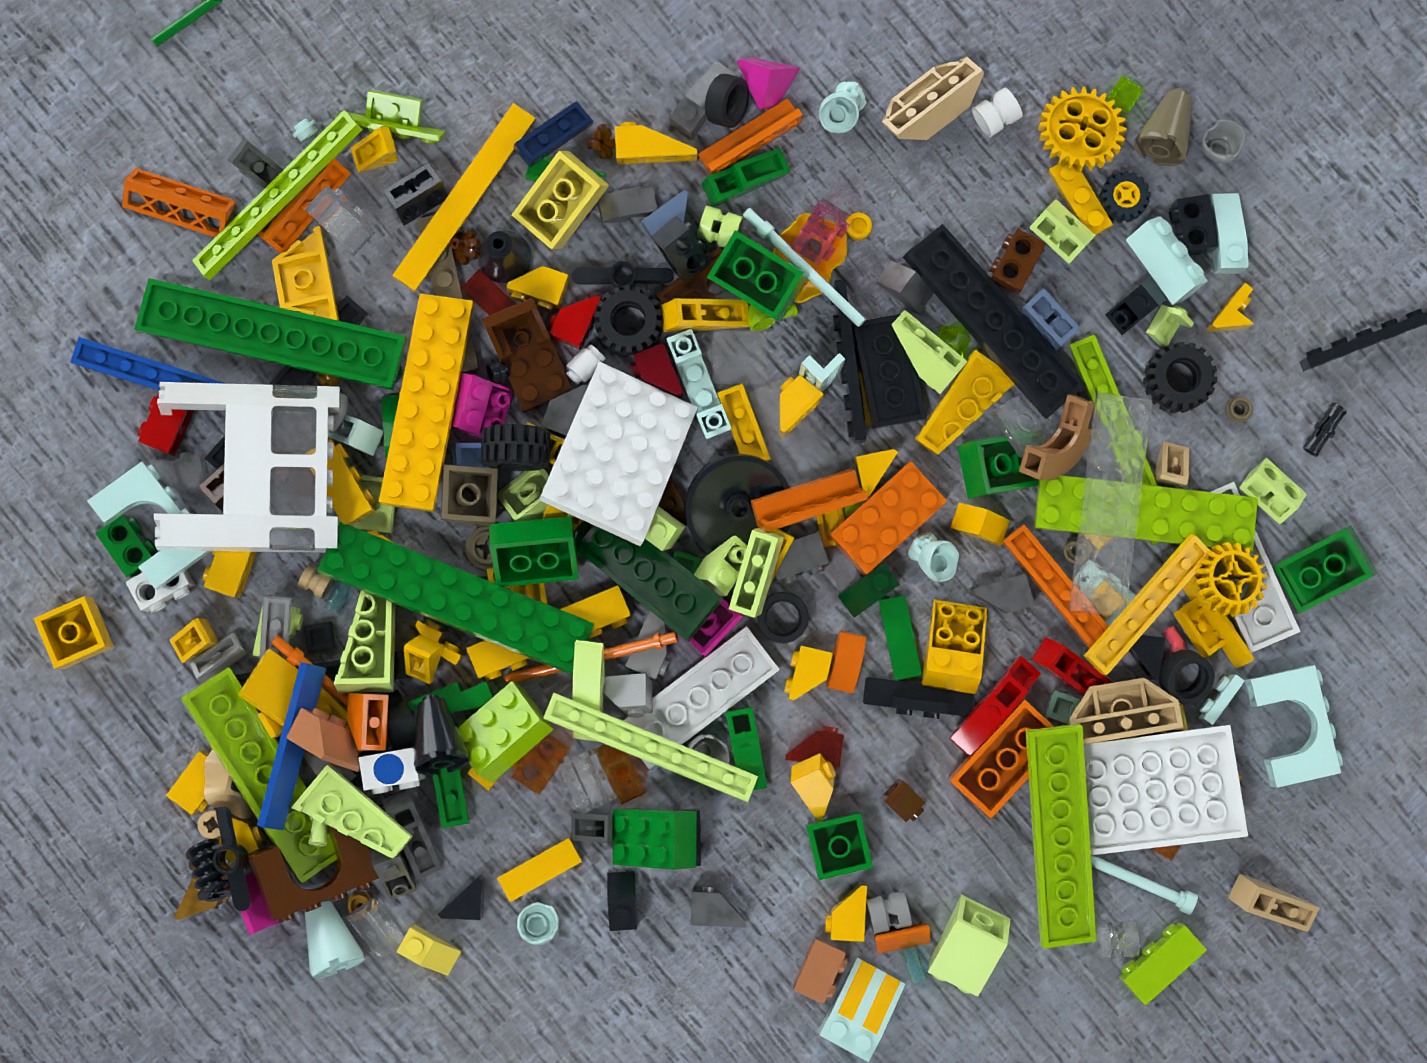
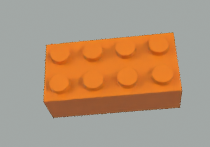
(887, 518)
(1000, 763)

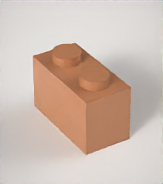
(820, 970)

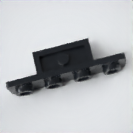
(914, 696)

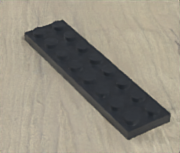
(994, 321)

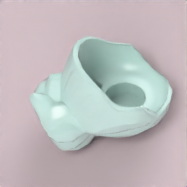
(841, 109)
(934, 557)

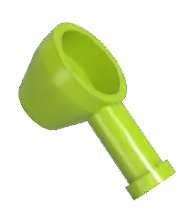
(759, 321)

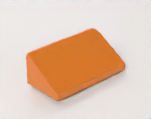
(902, 938)

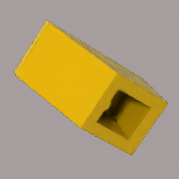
(542, 284)
(810, 671)

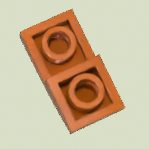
(847, 662)

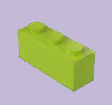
(1161, 962)

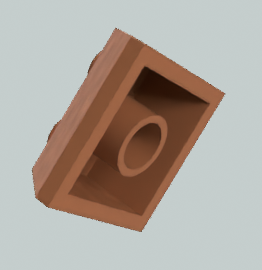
(325, 738)

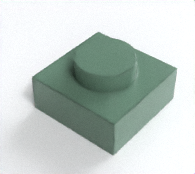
(1061, 706)

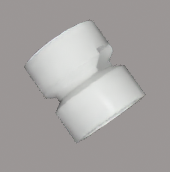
(993, 114)

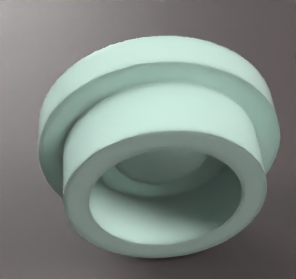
(305, 129)

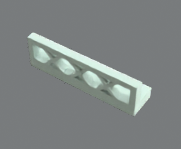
(818, 376)

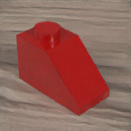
(574, 322)

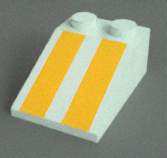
(861, 1009)

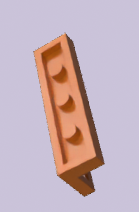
(750, 137)
(174, 194)
(294, 218)
(808, 500)

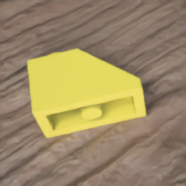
(428, 950)

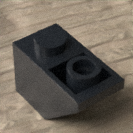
(1136, 306)

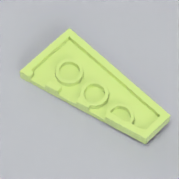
(344, 807)

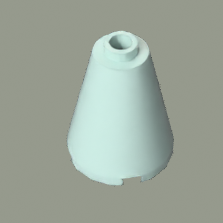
(330, 942)

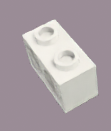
(140, 583)

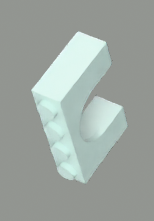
(137, 488)
(1318, 756)

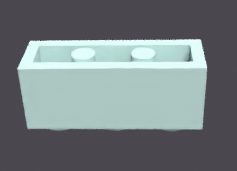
(1167, 260)

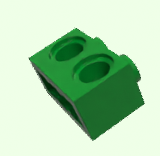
(123, 550)

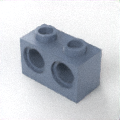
(1050, 319)

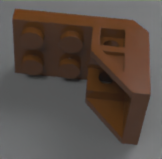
(528, 354)

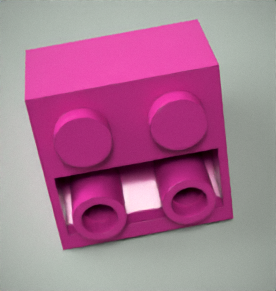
(479, 405)

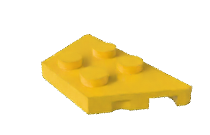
(305, 277)

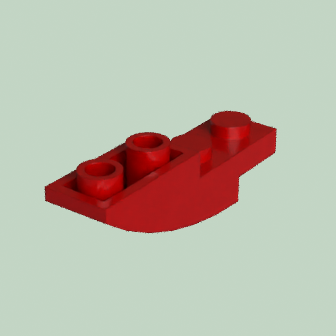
(995, 706)

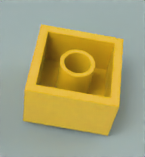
(73, 632)

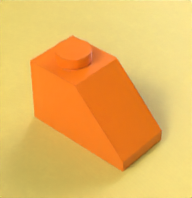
(368, 720)

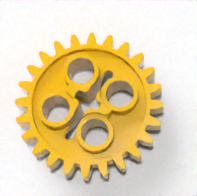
(1075, 149)

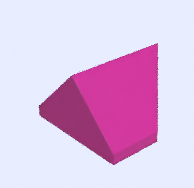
(767, 80)

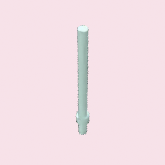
(766, 231)

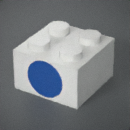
(389, 769)

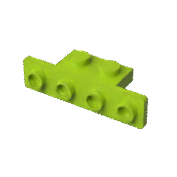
(398, 113)

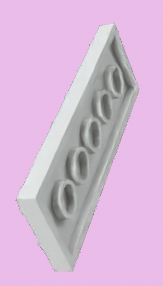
(1272, 617)
(708, 689)

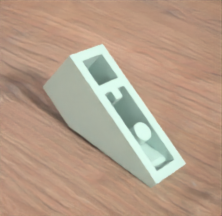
(1232, 248)

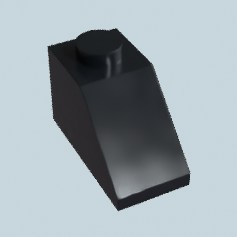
(622, 901)

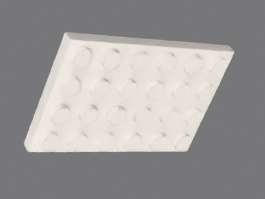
(618, 454)
(1163, 790)

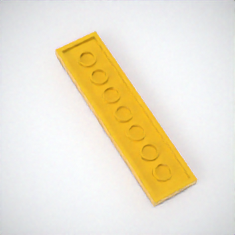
(426, 403)

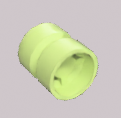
(729, 224)

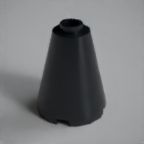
(504, 256)
(437, 738)

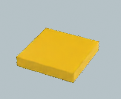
(271, 686)

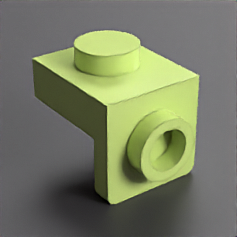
(1166, 324)

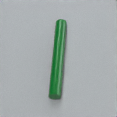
(184, 21)

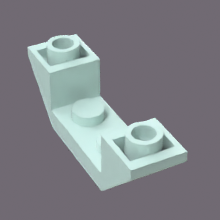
(698, 384)

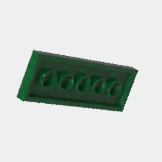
(650, 578)

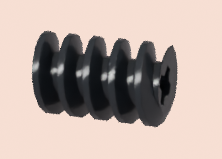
(205, 874)

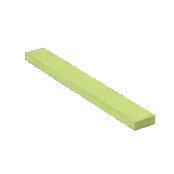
(650, 747)

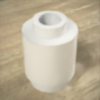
(584, 364)

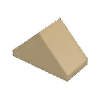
(1172, 465)

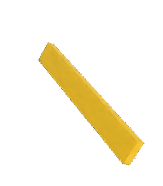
(463, 198)

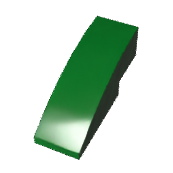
(745, 177)
(460, 700)

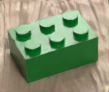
(758, 276)
(534, 551)
(654, 838)

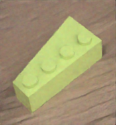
(370, 648)

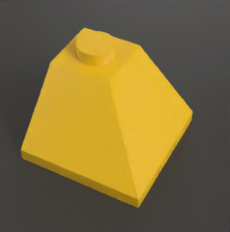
(796, 402)

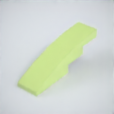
(588, 677)

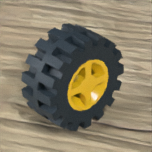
(1131, 189)

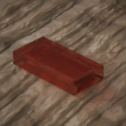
(486, 293)

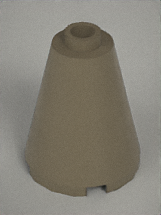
(1167, 130)

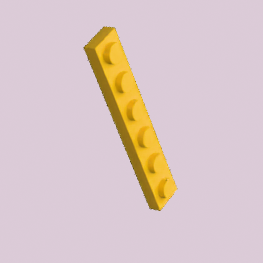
(1147, 605)

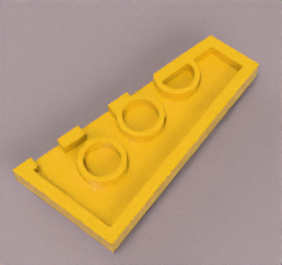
(968, 396)

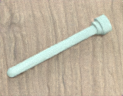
(1184, 900)

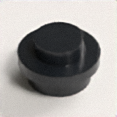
(497, 371)

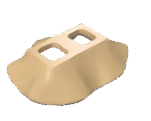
(219, 791)

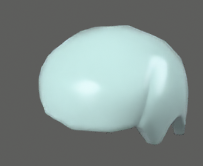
(538, 923)

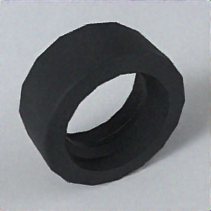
(727, 100)
(802, 623)
(1200, 687)

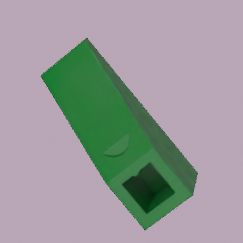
(746, 744)

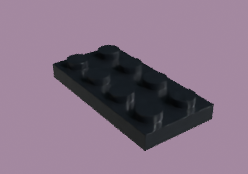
(887, 374)

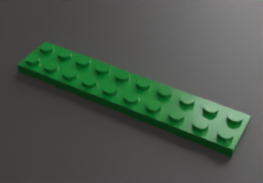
(271, 334)
(455, 597)

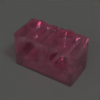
(817, 229)

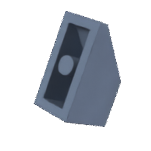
(675, 207)

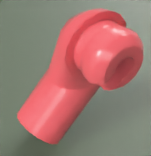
(1175, 639)

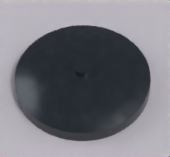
(721, 498)

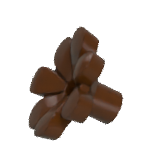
(601, 142)
(464, 246)

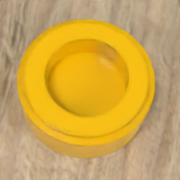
(859, 227)

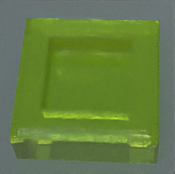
(1125, 94)

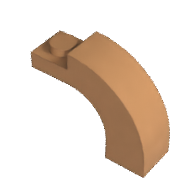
(1065, 446)

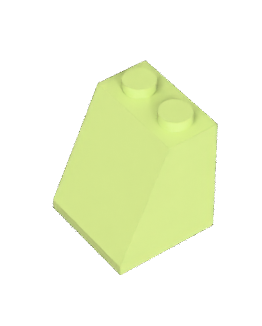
(970, 946)

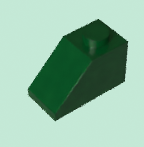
(868, 590)

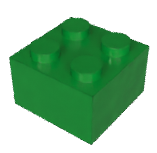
(839, 845)

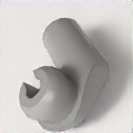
(339, 417)

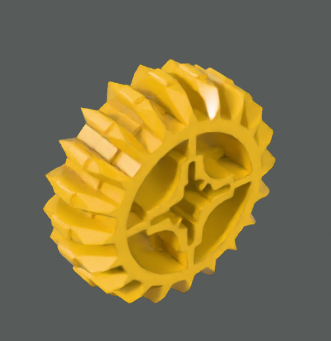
(1230, 600)

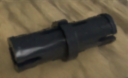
(1324, 429)

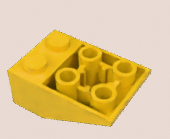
(955, 647)

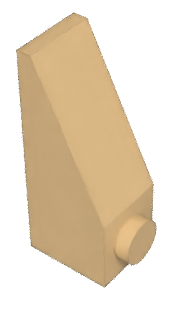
(1272, 903)

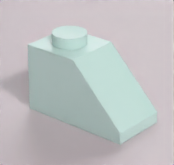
(357, 435)

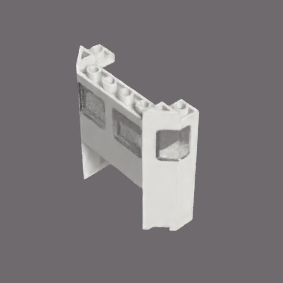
(271, 469)

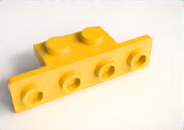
(1209, 629)

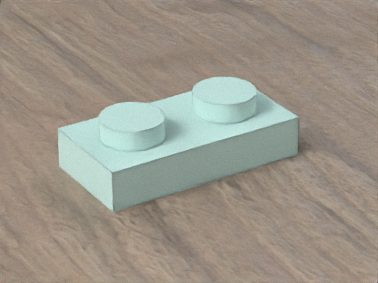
(1212, 708)

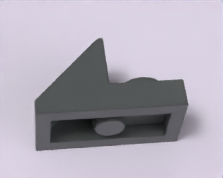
(254, 164)

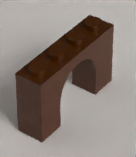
(285, 898)

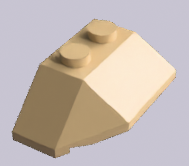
(933, 100)
(1125, 711)

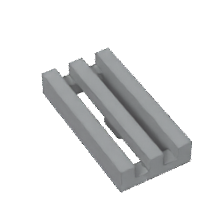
(218, 657)

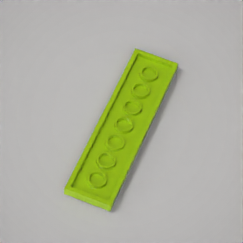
(1163, 513)
(248, 756)
(1061, 835)

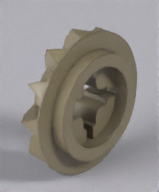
(475, 555)

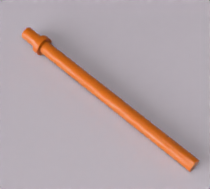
(657, 641)

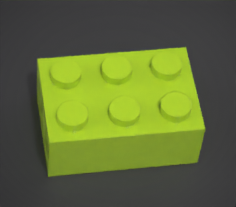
(503, 731)

